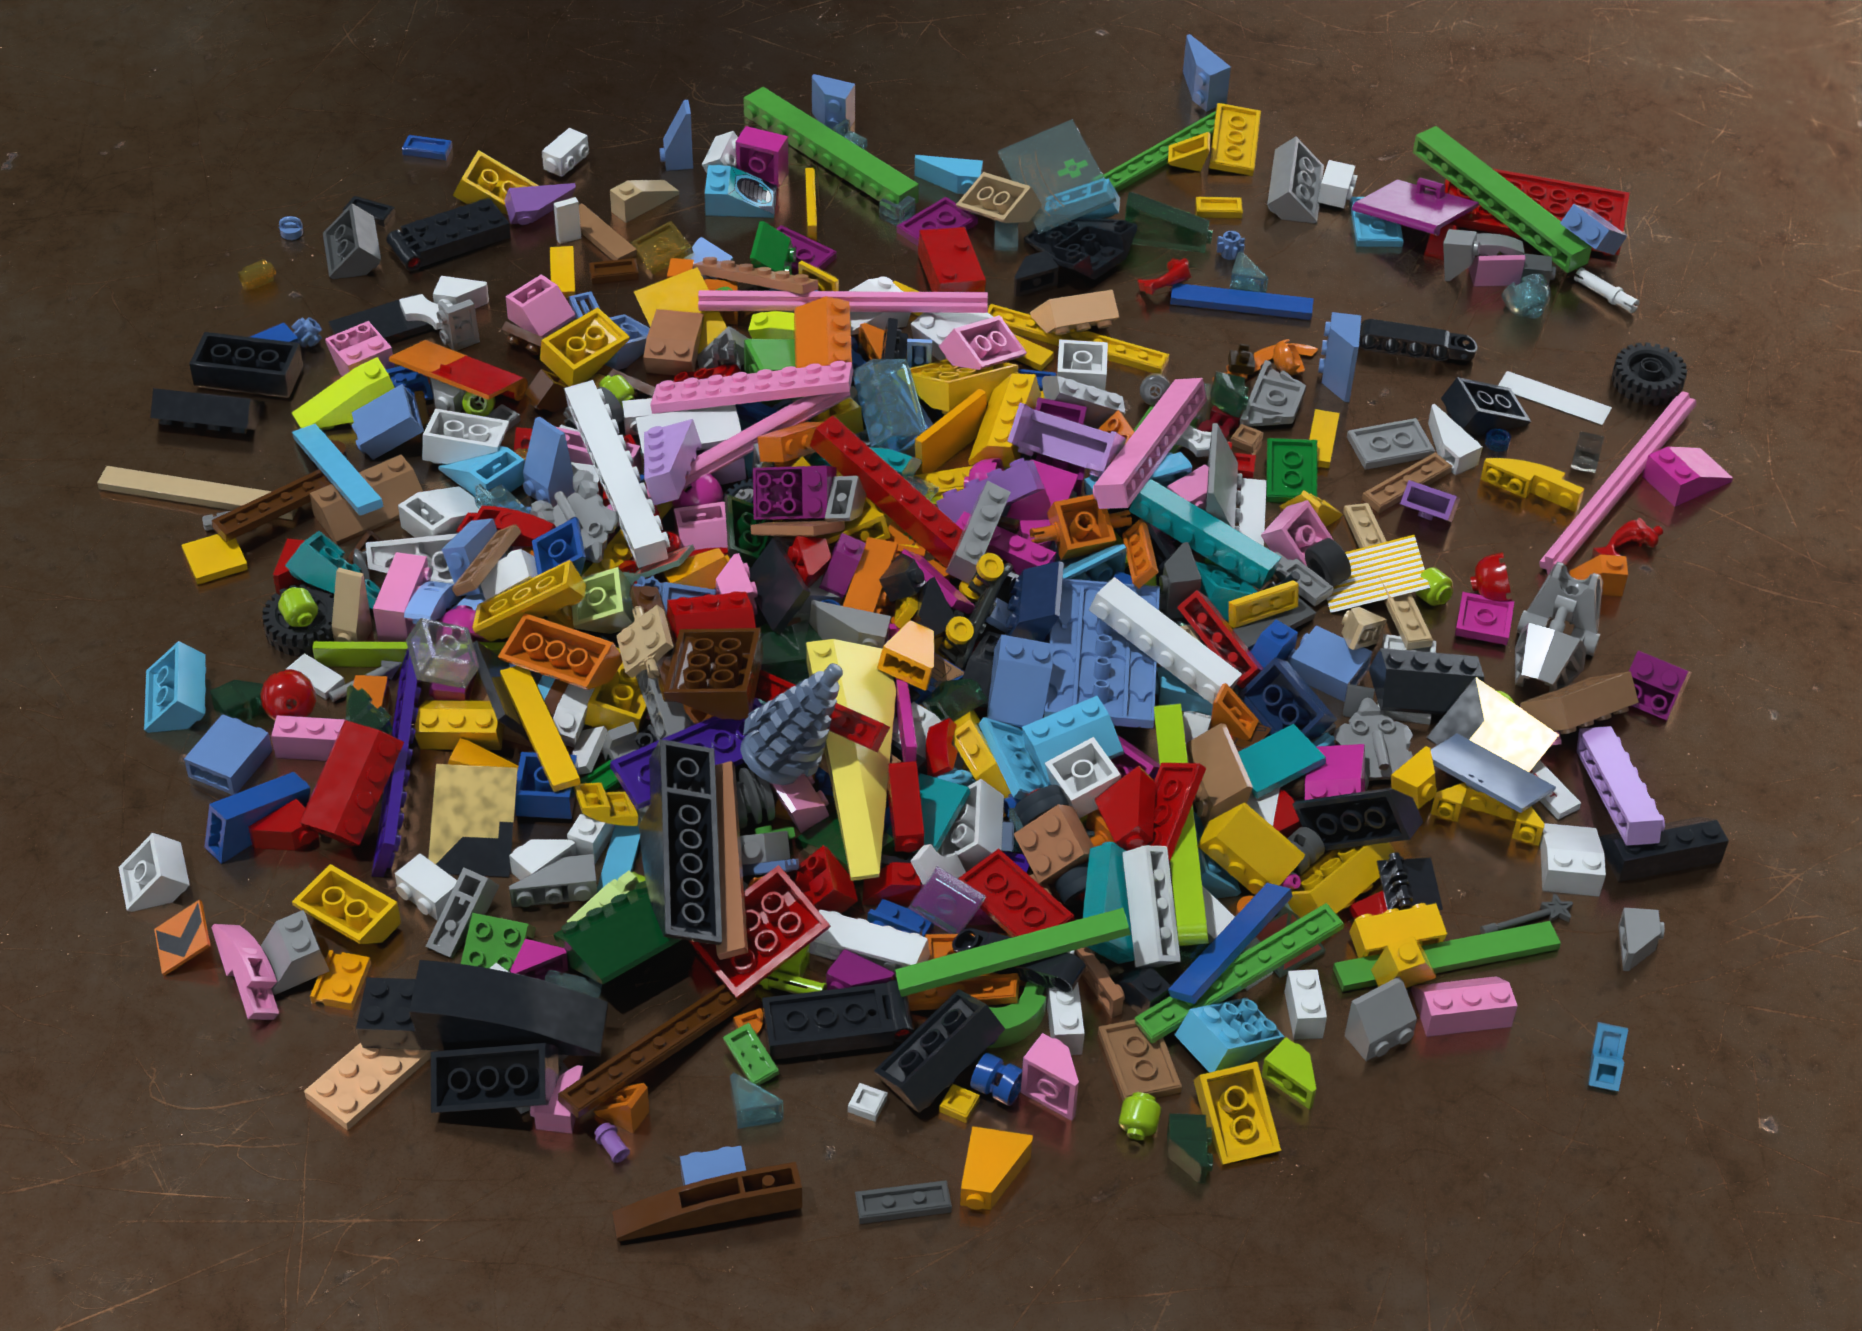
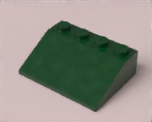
(614, 936)

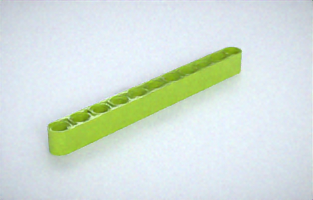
(1185, 858)

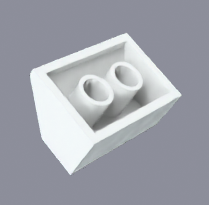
(977, 827)

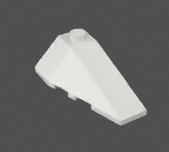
(381, 554)

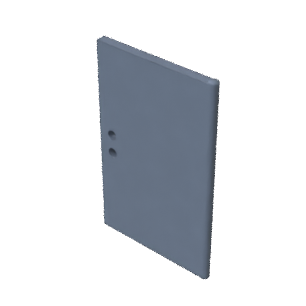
(1490, 773)

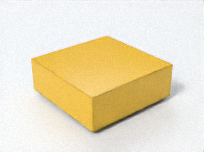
(959, 1103)

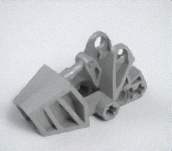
(1548, 652)

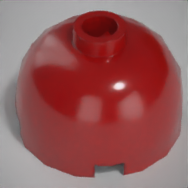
(1491, 578)
(285, 686)

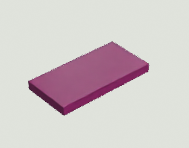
(1034, 508)

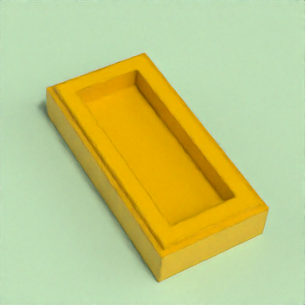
(1219, 207)

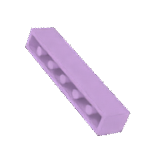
(1619, 786)

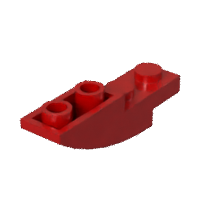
(530, 525)

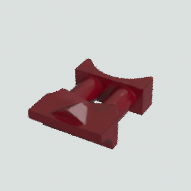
(1218, 416)

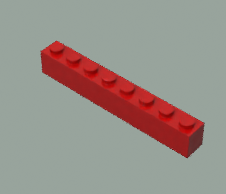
(887, 489)

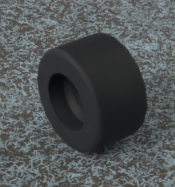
(1328, 561)

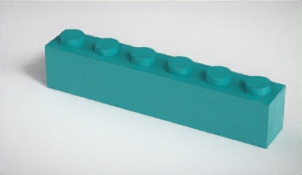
(1205, 534)

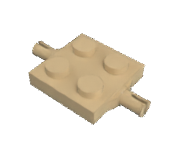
(644, 641)

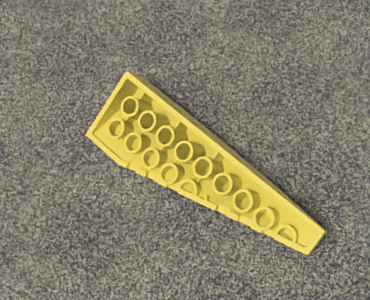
(855, 771)

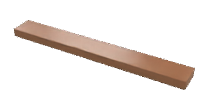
(730, 865)

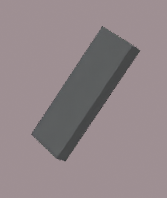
(903, 1202)

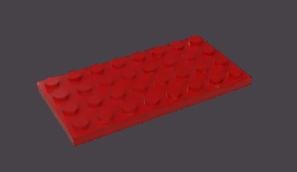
(1552, 195)

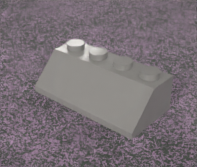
(1295, 183)

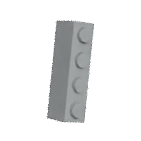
(978, 531)

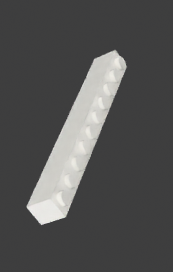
(616, 473)

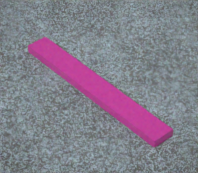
(904, 713)

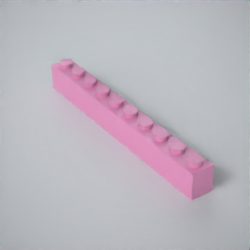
(1150, 444)

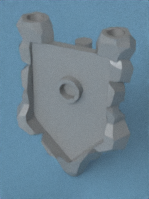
(588, 507)
(1383, 738)

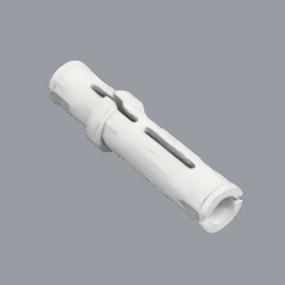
(1614, 294)

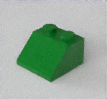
(772, 249)

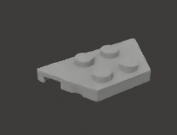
(1273, 398)

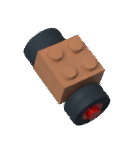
(1054, 842)

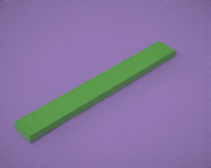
(1155, 156)
(1012, 952)
(1460, 953)
(1245, 970)

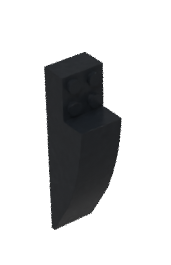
(682, 843)
(477, 1008)

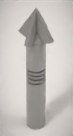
(387, 668)

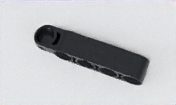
(1415, 341)
(1054, 972)

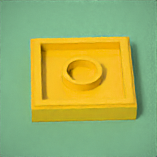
(214, 558)

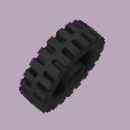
(1649, 373)
(299, 638)

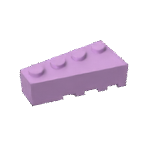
(668, 459)

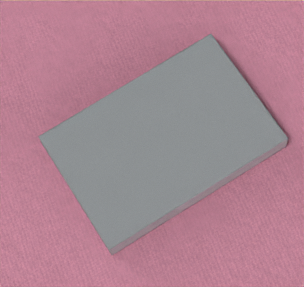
(1390, 443)

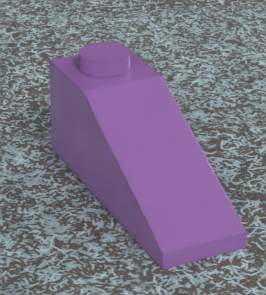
(531, 203)

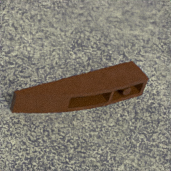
(712, 1202)

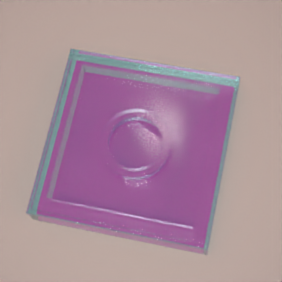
(947, 901)

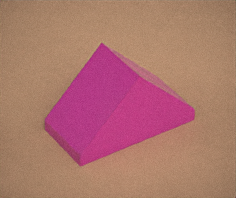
(537, 958)

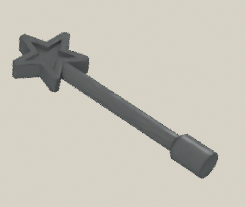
(1555, 909)

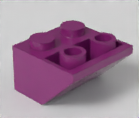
(1657, 684)

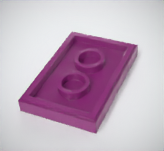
(937, 216)
(808, 251)

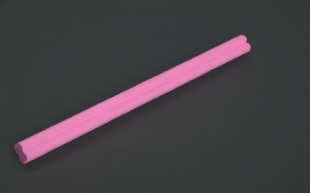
(859, 301)
(743, 442)
(1618, 482)

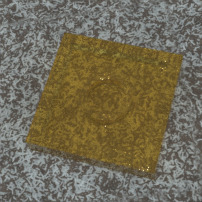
(660, 246)

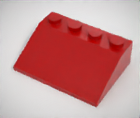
(778, 927)

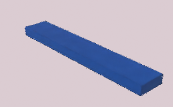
(1242, 301)
(1230, 943)

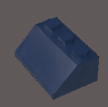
(1035, 601)
(1283, 698)

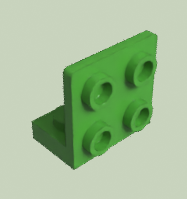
(494, 941)

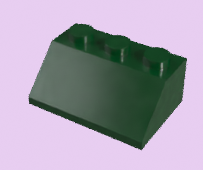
(738, 525)

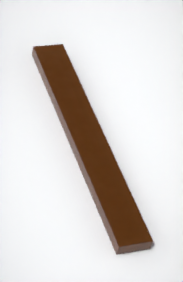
(651, 1050)

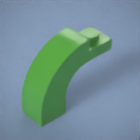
(1022, 1017)

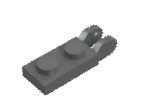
(725, 356)

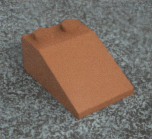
(673, 342)

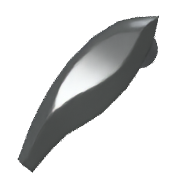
(360, 559)

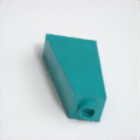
(1108, 892)

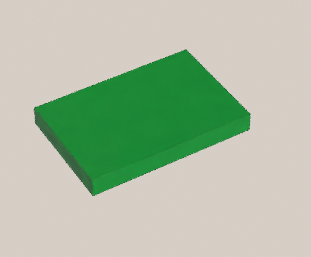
(1290, 468)

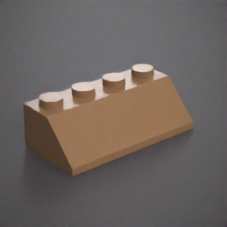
(391, 480)
(1583, 702)
(1225, 778)

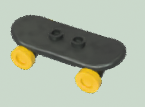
(963, 632)

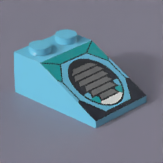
(738, 193)

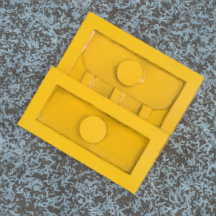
(606, 806)

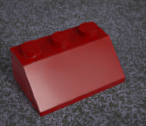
(711, 612)

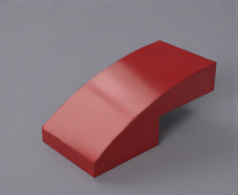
(939, 750)

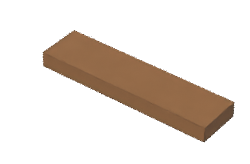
(604, 236)
(1392, 490)
(486, 560)

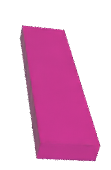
(952, 595)

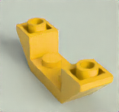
(977, 753)
(1450, 801)

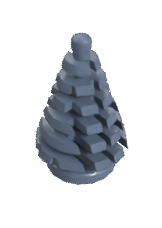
(792, 729)

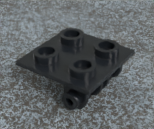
(1408, 882)

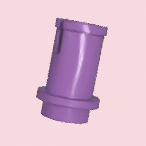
(607, 1136)

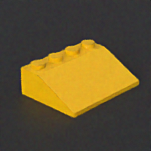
(948, 385)

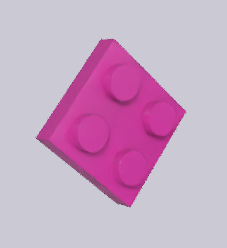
(1484, 618)

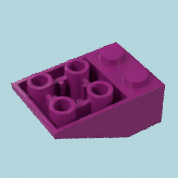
(792, 492)

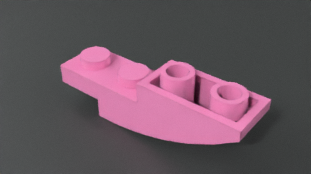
(250, 967)

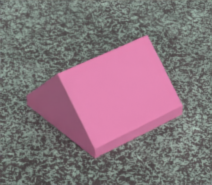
(1497, 270)

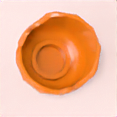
(1287, 358)

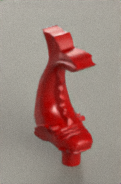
(1177, 273)
(1631, 531)

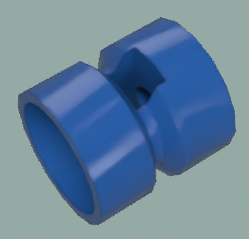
(989, 1074)

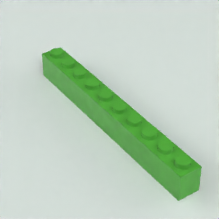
(829, 147)
(1501, 199)

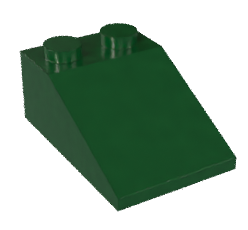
(829, 834)

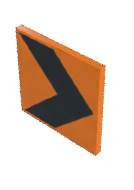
(182, 937)

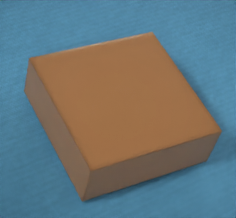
(1246, 438)

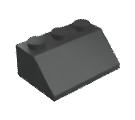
(351, 244)

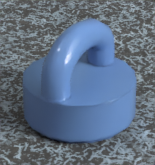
(290, 227)

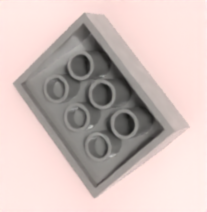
(1223, 480)

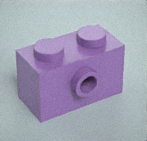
(1430, 501)

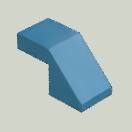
(1607, 1056)

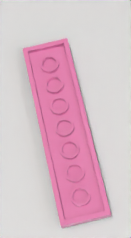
(753, 387)

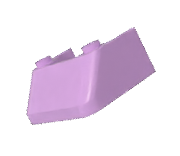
(1064, 440)

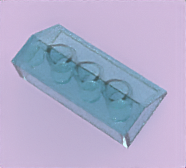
(889, 403)

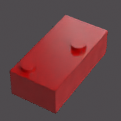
(950, 261)

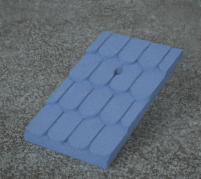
(1099, 661)

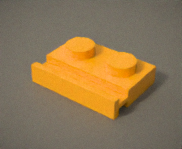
(343, 981)

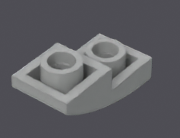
(1493, 243)

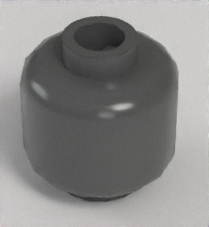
(1153, 380)

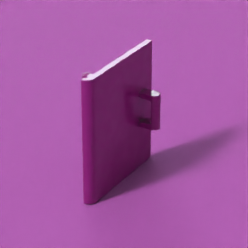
(1415, 205)

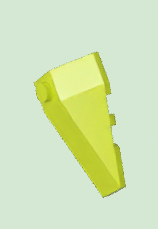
(773, 325)
(344, 396)

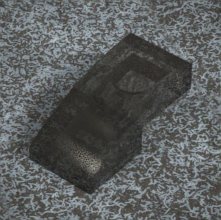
(1587, 452)

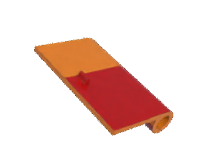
(461, 371)

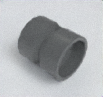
(1310, 845)

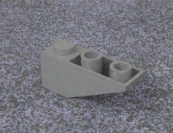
(562, 881)

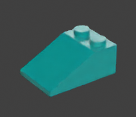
(1222, 587)

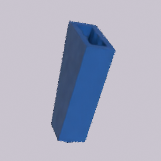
(229, 818)

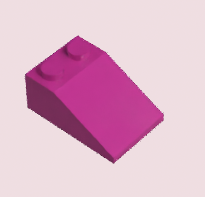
(1683, 473)
(1340, 775)

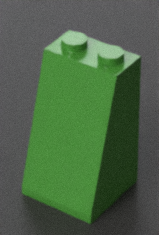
(769, 354)

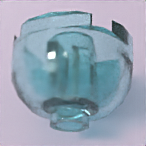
(1528, 297)

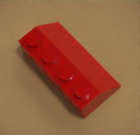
(351, 783)

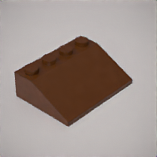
(716, 670)

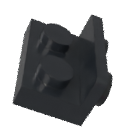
(894, 341)

